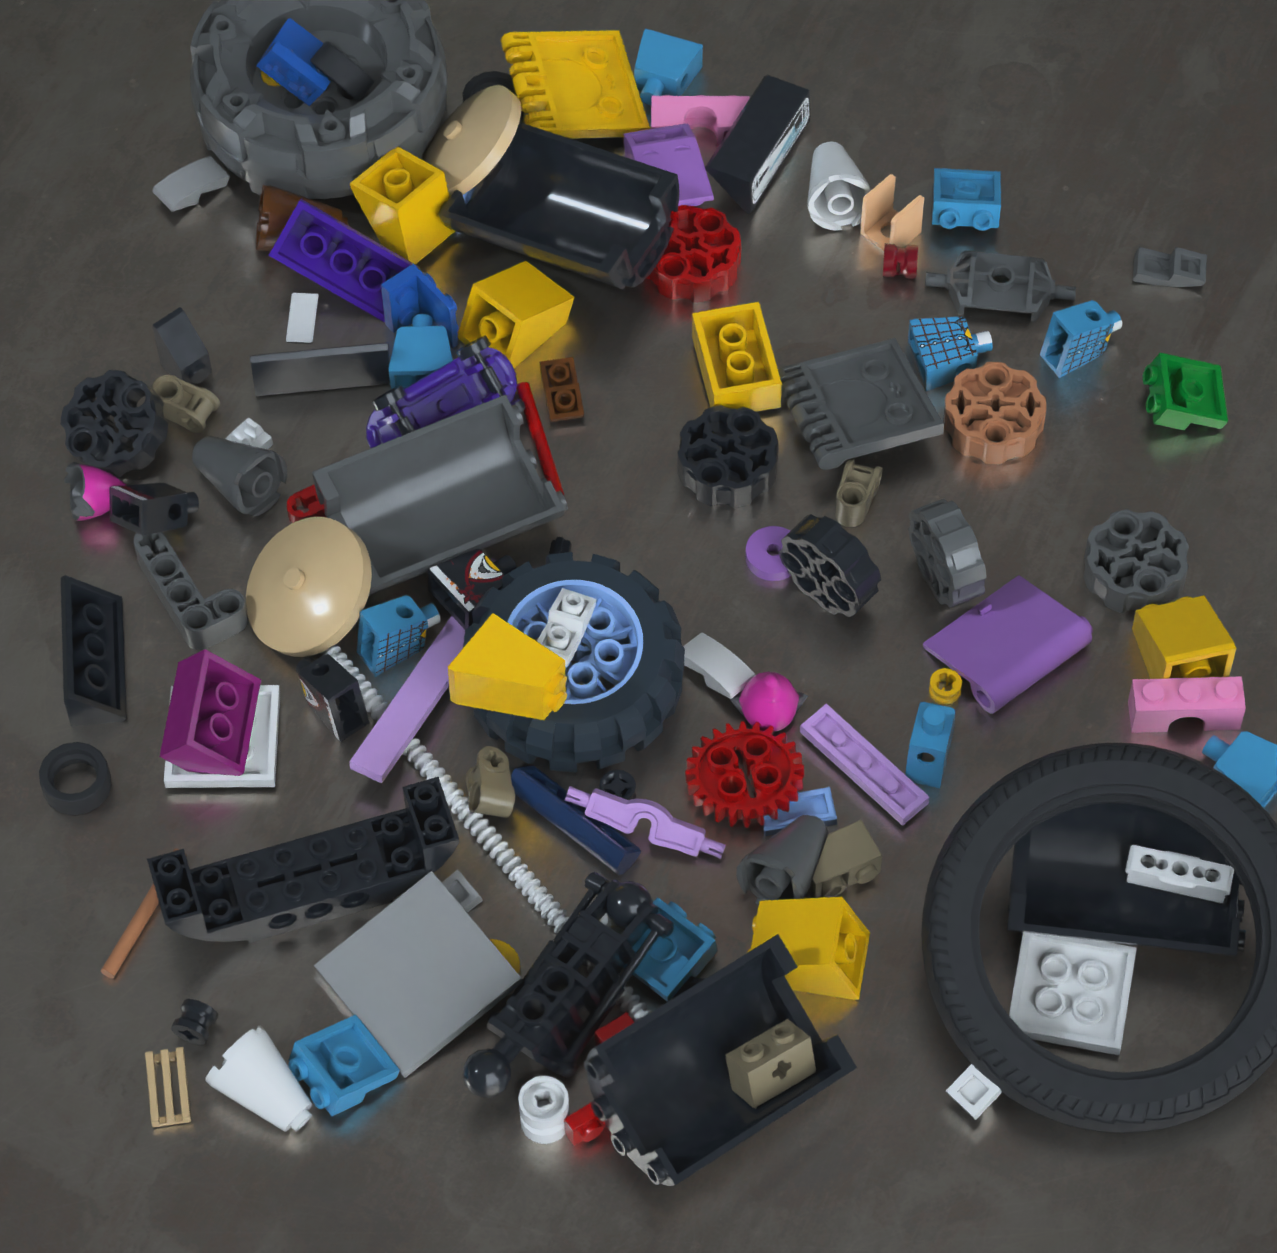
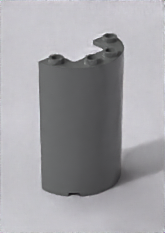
(439, 492)

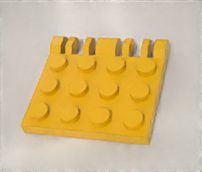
(577, 81)

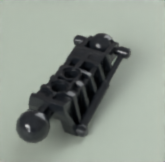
(579, 1009)

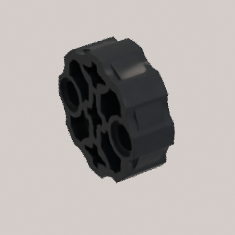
(116, 396)
(720, 452)
(830, 565)

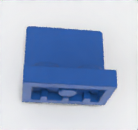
(290, 64)
(414, 294)

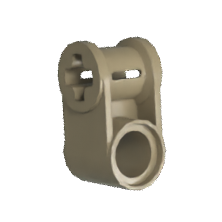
(188, 405)
(857, 488)
(490, 784)

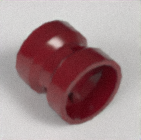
(900, 261)

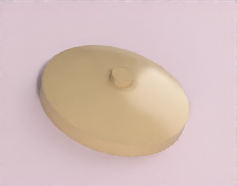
(475, 137)
(308, 586)

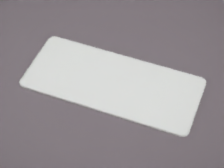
(302, 317)

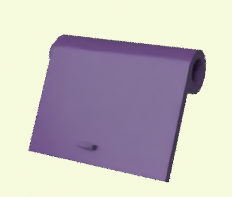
(1010, 642)

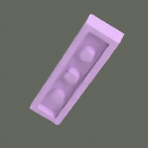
(864, 764)

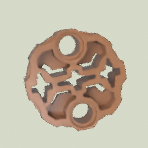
(994, 413)

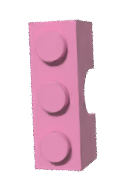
(710, 112)
(1161, 701)

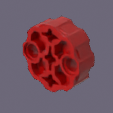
(698, 247)

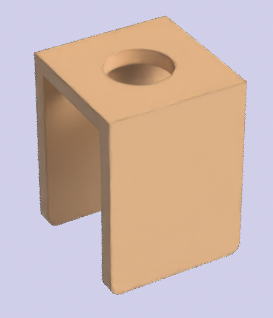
(879, 212)

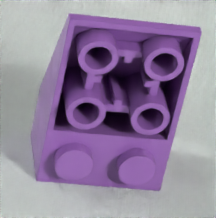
(675, 151)

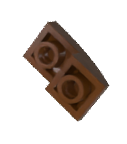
(561, 389)

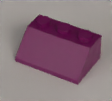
(210, 716)

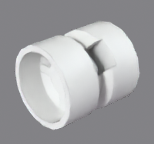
(543, 1109)

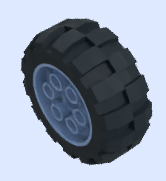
(646, 670)

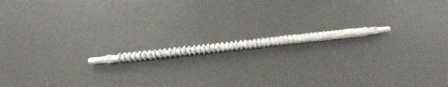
(479, 828)

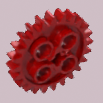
(774, 764)

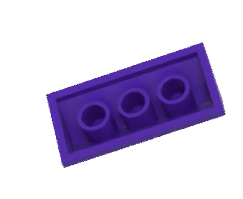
(337, 257)

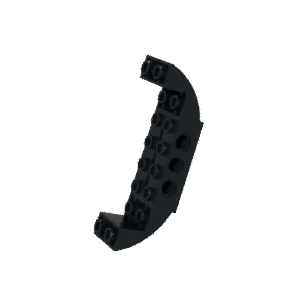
(309, 876)

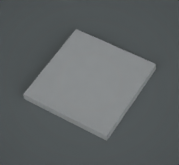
(419, 973)

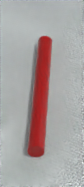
(538, 436)

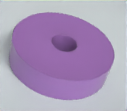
(758, 557)

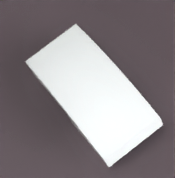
(567, 623)
(720, 667)

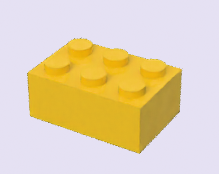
(736, 358)

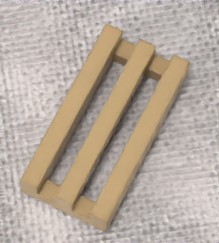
(165, 1058)

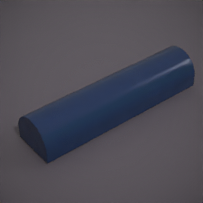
(593, 835)

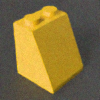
(403, 203)
(515, 311)
(1183, 640)
(507, 673)
(822, 939)

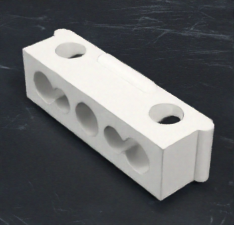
(1194, 873)

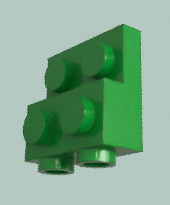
(1185, 392)

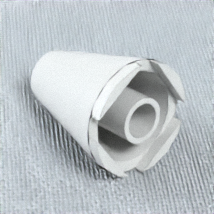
(835, 188)
(261, 1081)

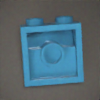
(966, 198)
(676, 957)
(341, 1065)

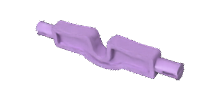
(665, 829)

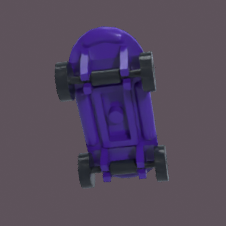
(459, 385)

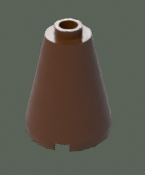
(275, 210)

